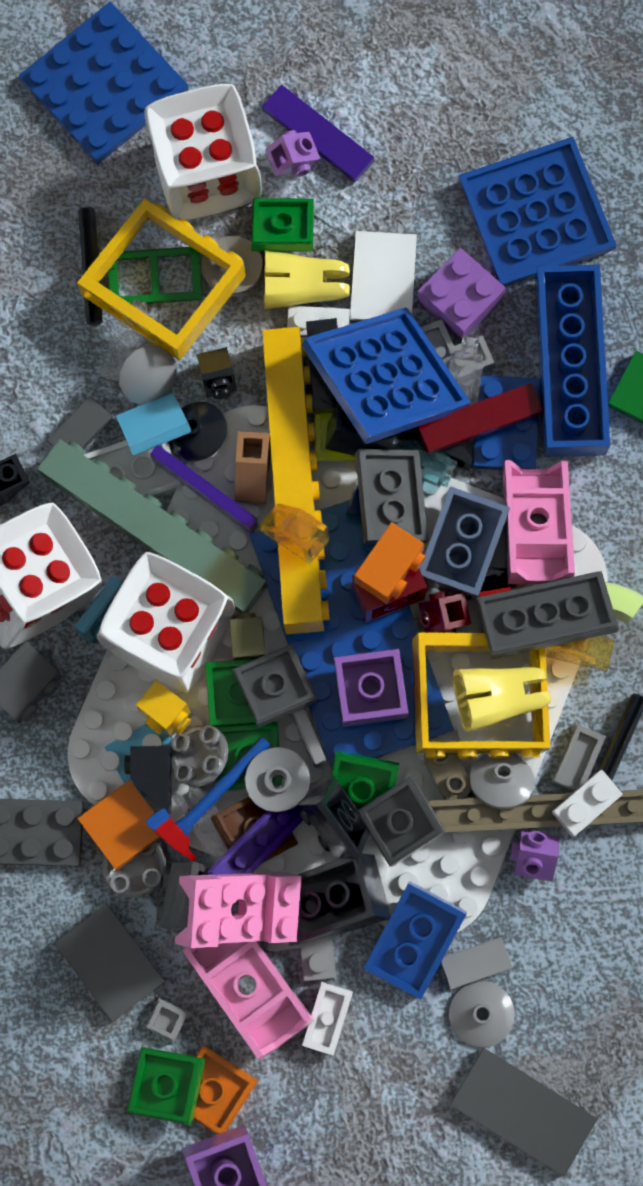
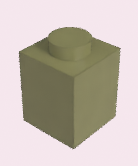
(247, 636)

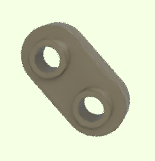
(446, 771)

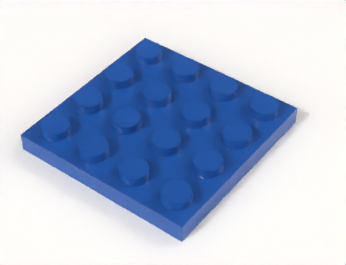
(102, 82)
(537, 211)
(385, 374)

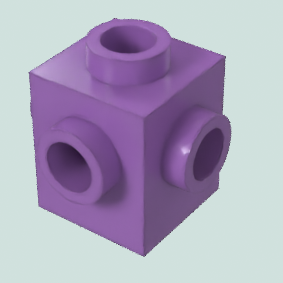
(293, 154)
(535, 855)

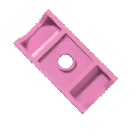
(538, 550)
(265, 911)
(263, 1017)

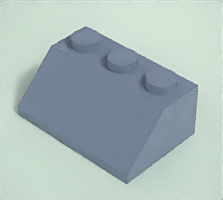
(463, 543)

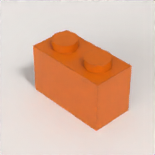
(390, 563)

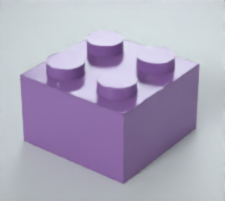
(461, 294)
(371, 687)
(224, 1160)

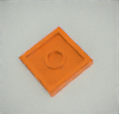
(120, 825)
(221, 1091)

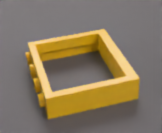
(135, 319)
(468, 749)

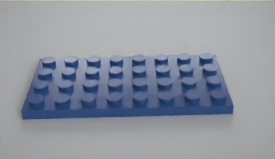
(350, 635)

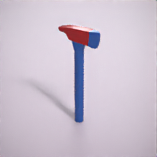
(177, 832)

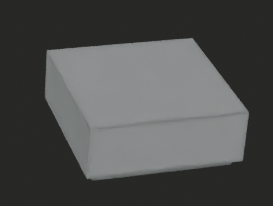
(166, 1020)

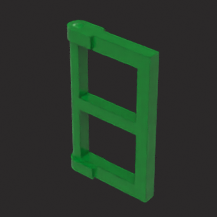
(154, 254)

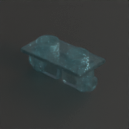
(436, 467)

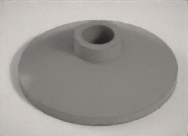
(252, 262)
(273, 764)
(498, 790)
(464, 1019)

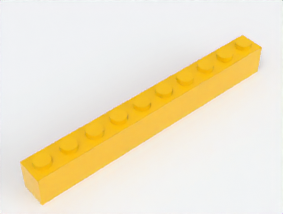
(293, 473)

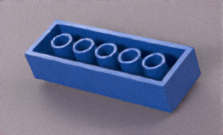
(572, 361)

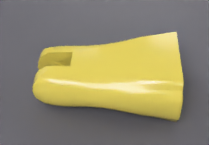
(302, 280)
(496, 694)

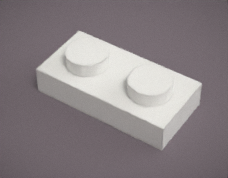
(300, 314)
(587, 803)
(329, 1017)

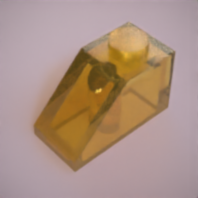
(296, 531)
(589, 652)

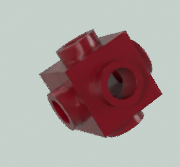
(444, 613)

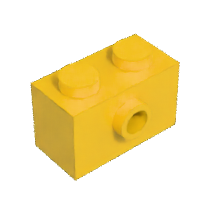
(164, 710)

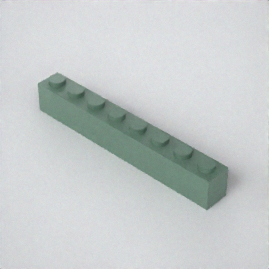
(149, 524)

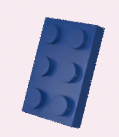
(512, 442)
(415, 940)

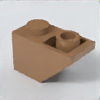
(252, 467)

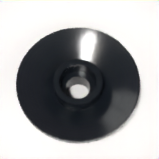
(207, 436)

